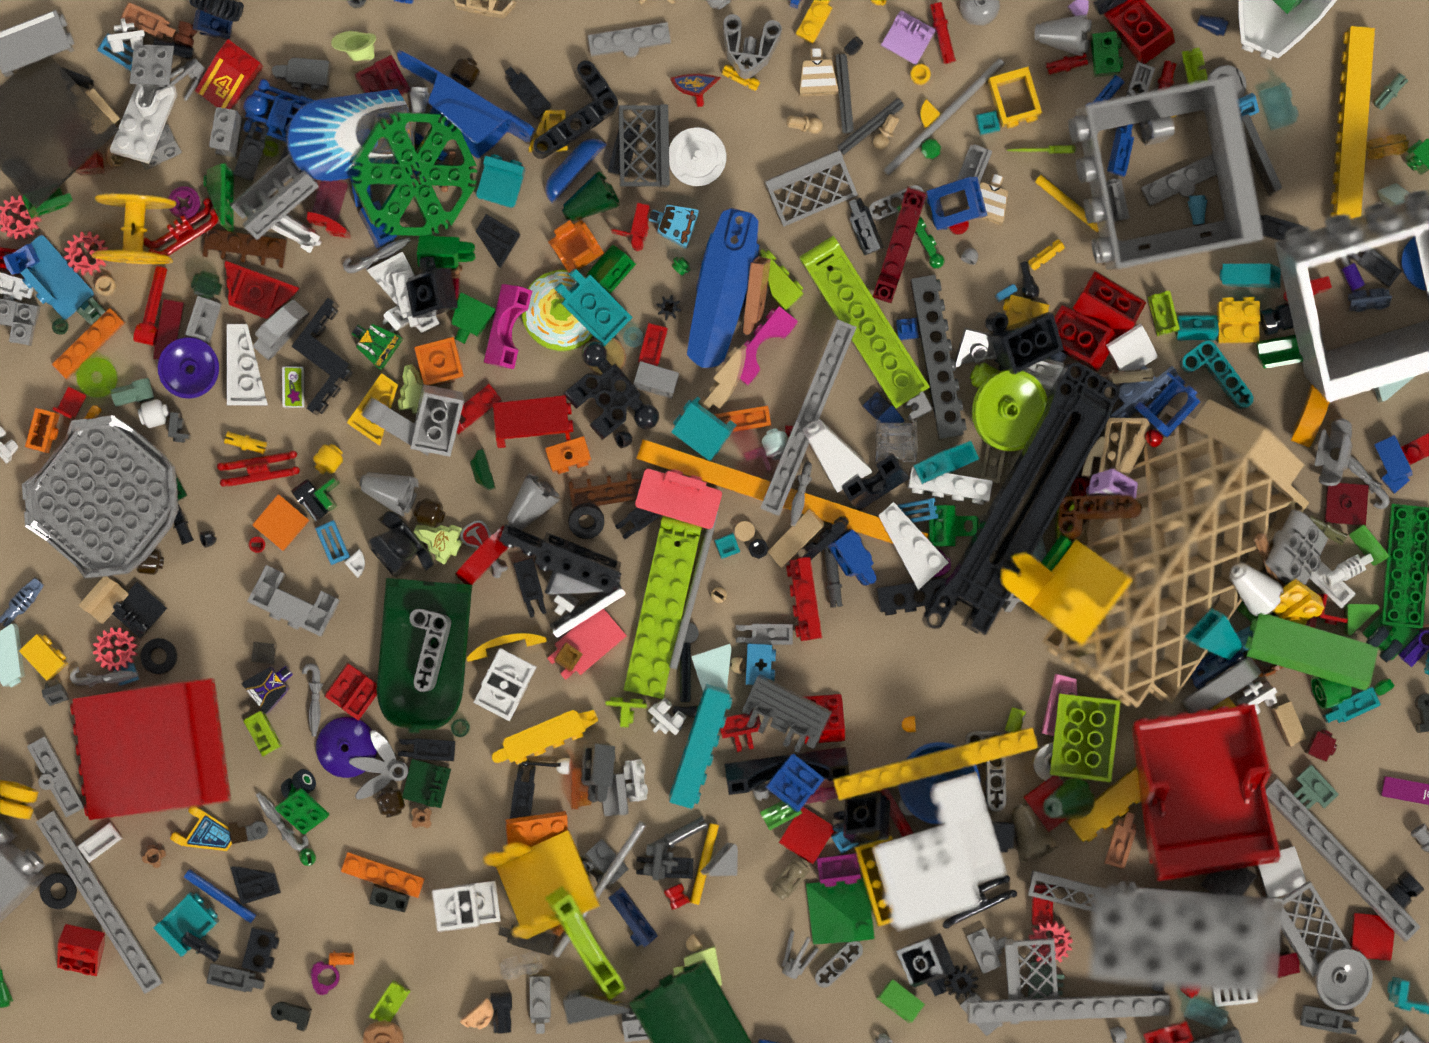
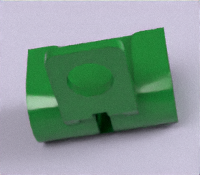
(948, 526)

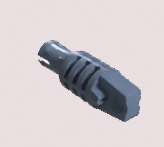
(22, 601)

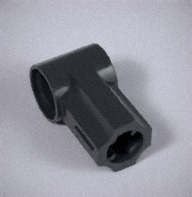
(305, 495)
(502, 1012)

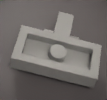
(986, 949)

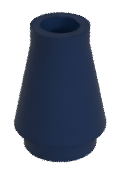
(1213, 24)

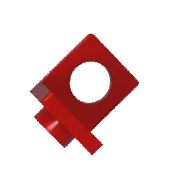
(71, 403)
(1330, 619)

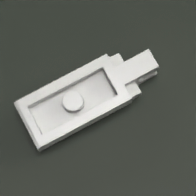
(402, 295)

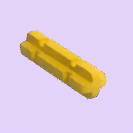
(728, 71)
(1046, 254)

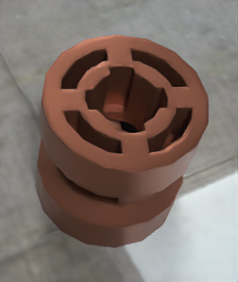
(185, 34)

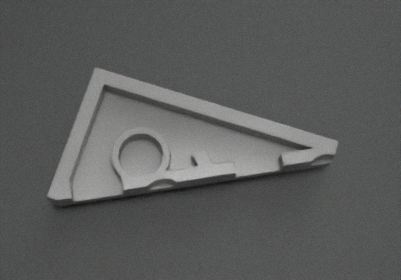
(974, 347)

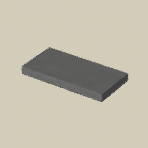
(1260, 157)

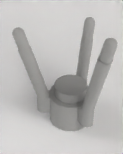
(192, 69)
(792, 967)

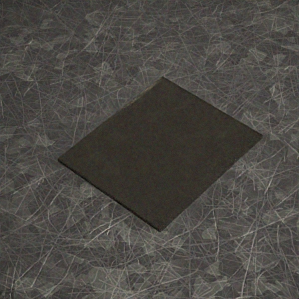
(47, 128)

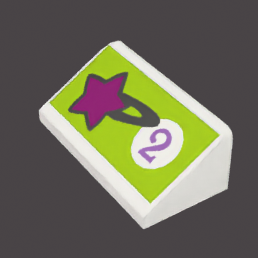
(293, 387)

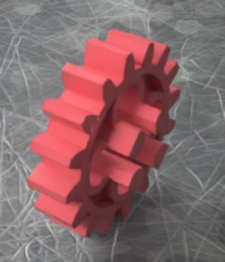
(6, 221)
(74, 252)
(122, 640)
(1057, 933)

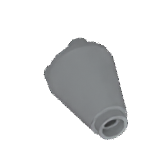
(1065, 34)

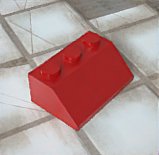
(1109, 304)

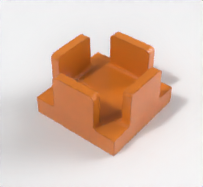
(575, 245)
(439, 362)

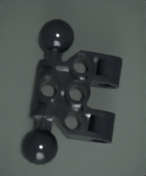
(595, 355)

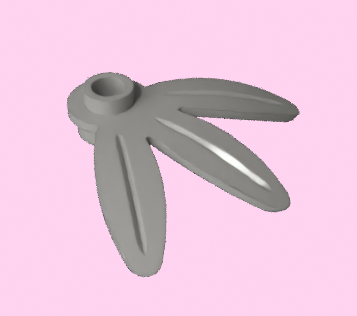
(374, 765)

